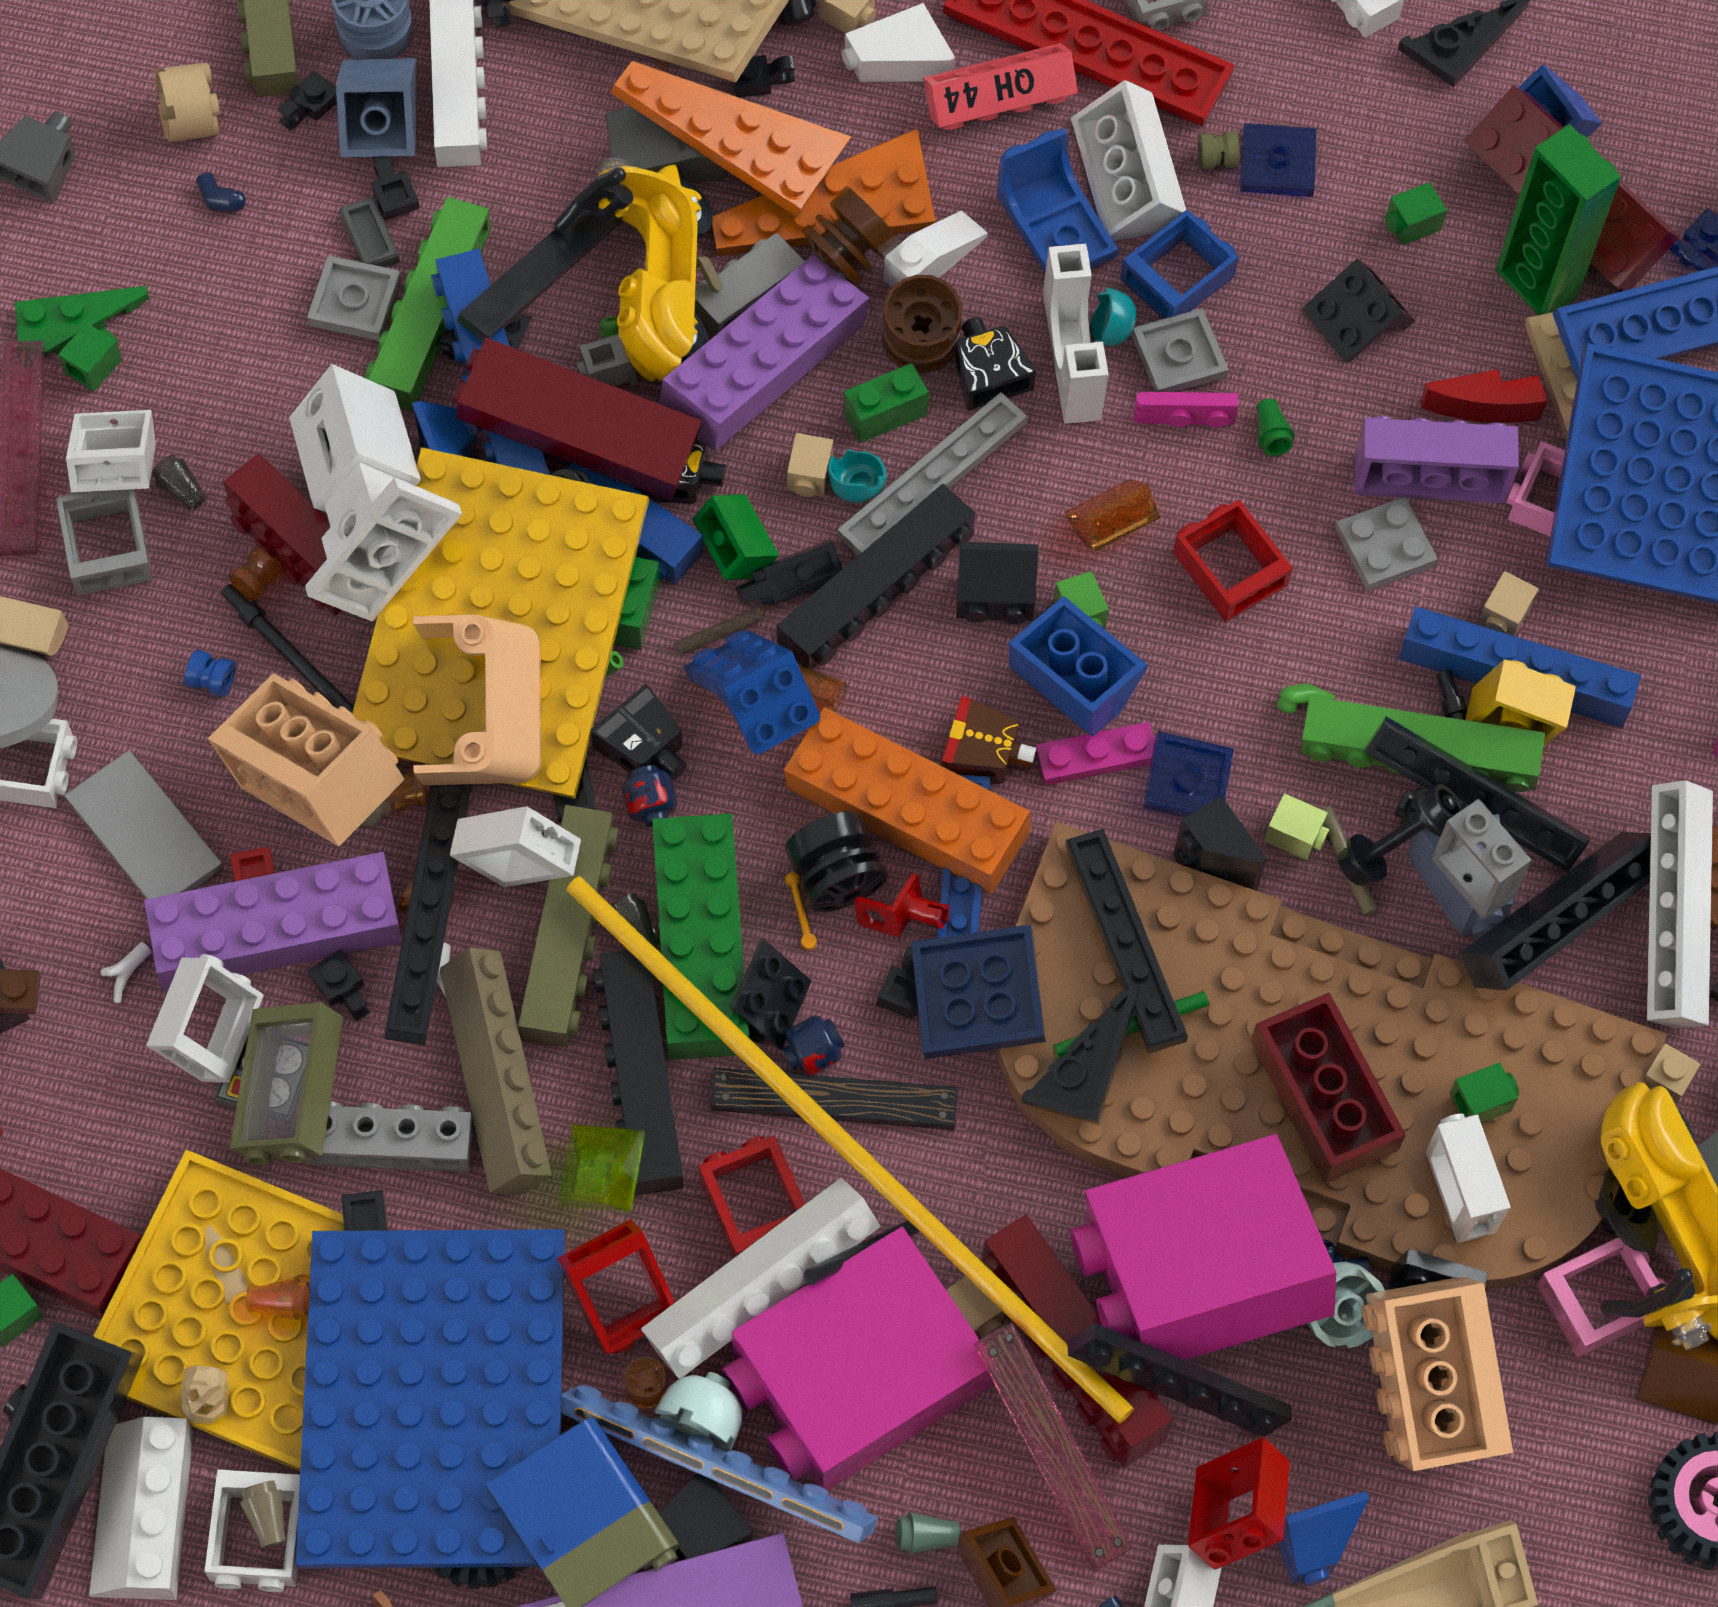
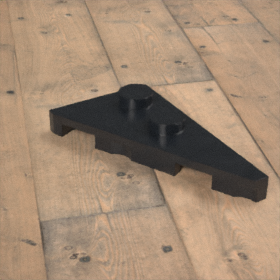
(1457, 46)
(1083, 1075)

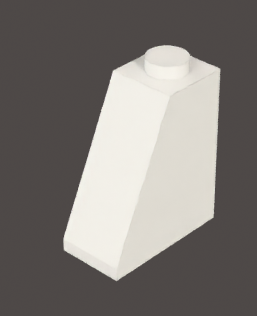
(898, 48)

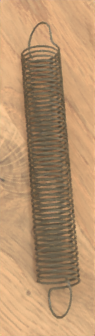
(720, 634)

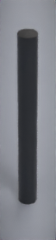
(834, 1264)

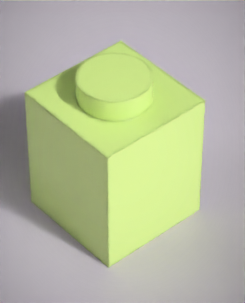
(1297, 827)

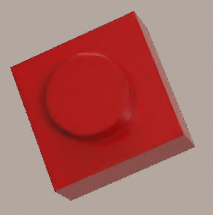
(252, 863)

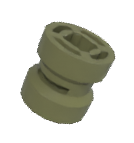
(1218, 150)

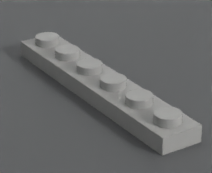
(942, 465)

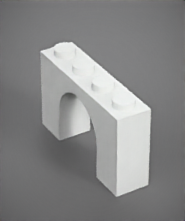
(1077, 362)

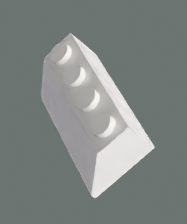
(1128, 162)
(142, 1509)

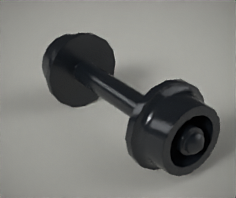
(1364, 860)

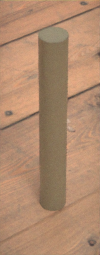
(1339, 842)

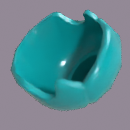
(1113, 317)
(856, 476)

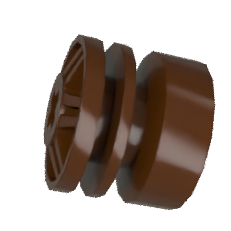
(851, 236)
(921, 323)

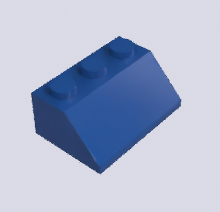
(1076, 665)

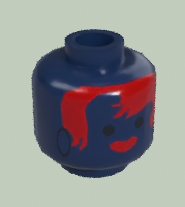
(649, 794)
(813, 1045)

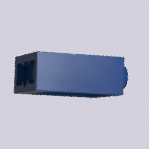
(1155, 290)

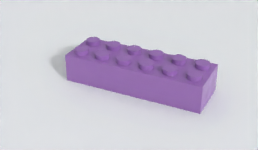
(765, 350)
(277, 918)

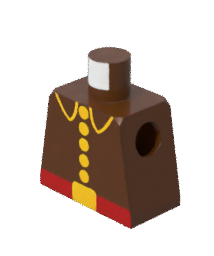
(985, 743)

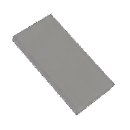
(143, 829)

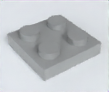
(353, 298)
(1180, 352)
(1386, 543)

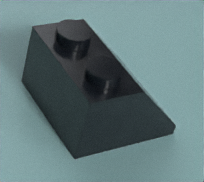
(996, 582)
(1219, 845)

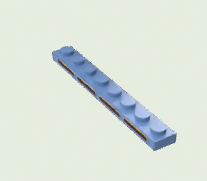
(726, 1467)

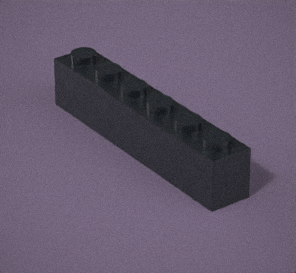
(876, 578)
(1560, 913)
(640, 1068)

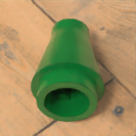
(1274, 431)

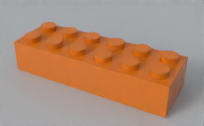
(908, 799)

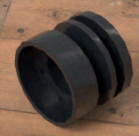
(835, 861)

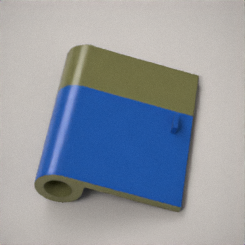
(583, 1515)

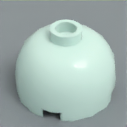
(1347, 1324)
(703, 1408)

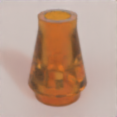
(282, 1298)

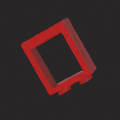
(1251, 590)
(723, 1163)
(601, 1253)
(1216, 1483)

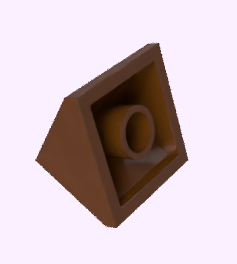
(1680, 1377)
(1004, 1565)

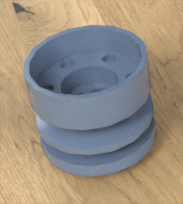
(373, 27)

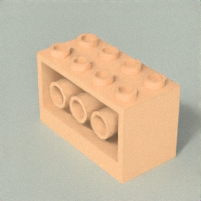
(307, 758)
(1463, 1379)

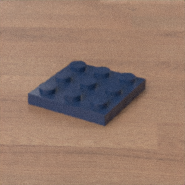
(978, 991)

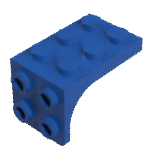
(1047, 201)
(758, 687)

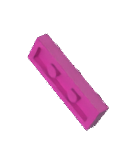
(1096, 755)

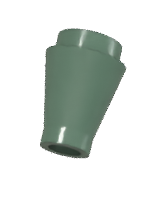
(925, 1533)

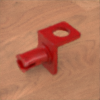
(906, 907)

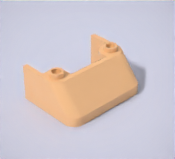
(512, 737)

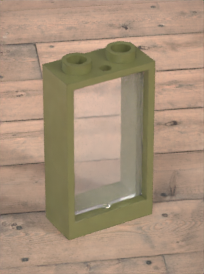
(286, 1083)

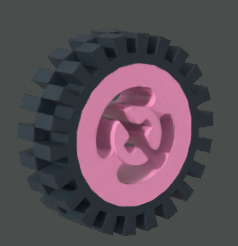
(1688, 1531)

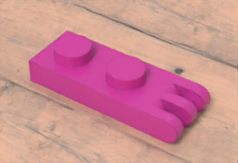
(1186, 408)

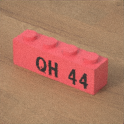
(1000, 86)

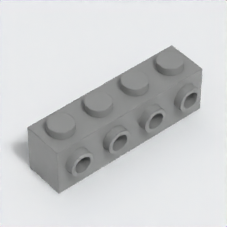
(397, 1138)

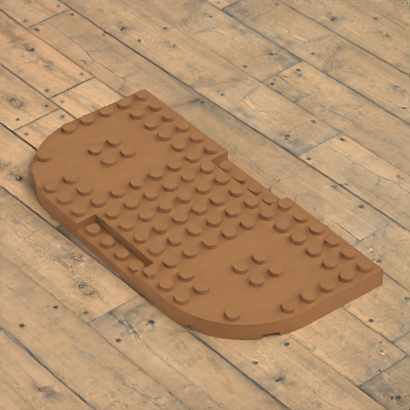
(1409, 1016)

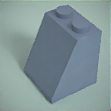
(377, 107)
(1455, 906)

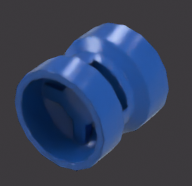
(210, 673)

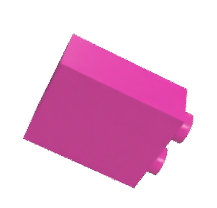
(1207, 1251)
(857, 1362)

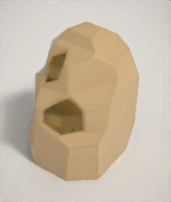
(204, 1394)

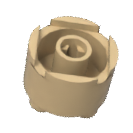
(186, 102)

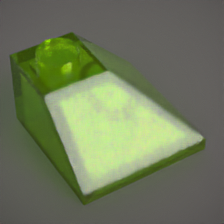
(601, 1168)

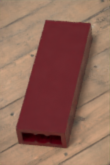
(576, 418)

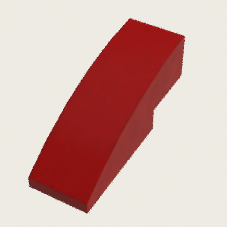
(1486, 398)

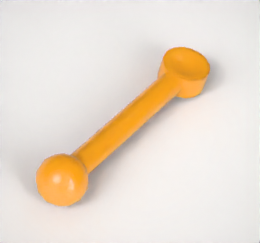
(808, 940)

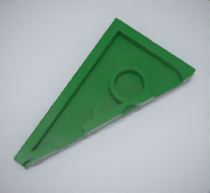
(61, 317)

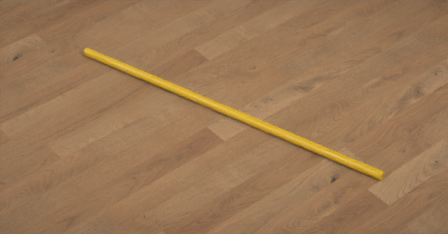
(851, 1150)

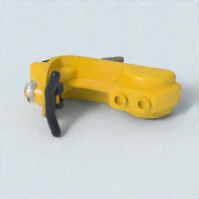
(656, 302)
(1660, 1166)

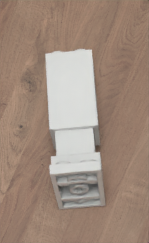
(367, 484)

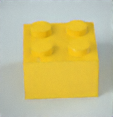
(1522, 699)

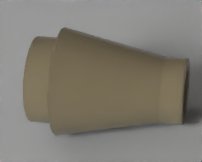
(265, 1512)

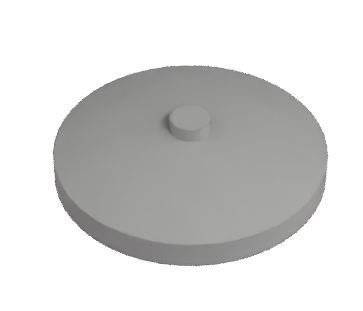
(26, 695)

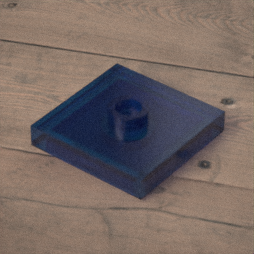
(1278, 160)
(1186, 774)

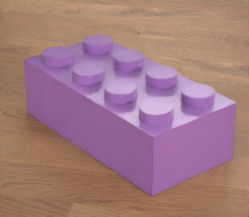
(1436, 459)

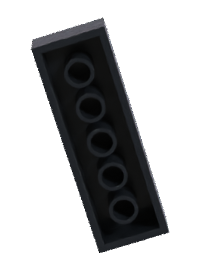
(56, 1450)

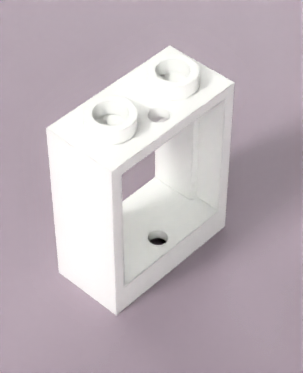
(125, 445)
(65, 748)
(511, 847)
(231, 1030)
(1467, 1177)
(228, 1485)

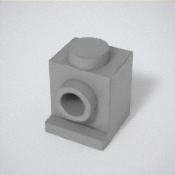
(607, 362)

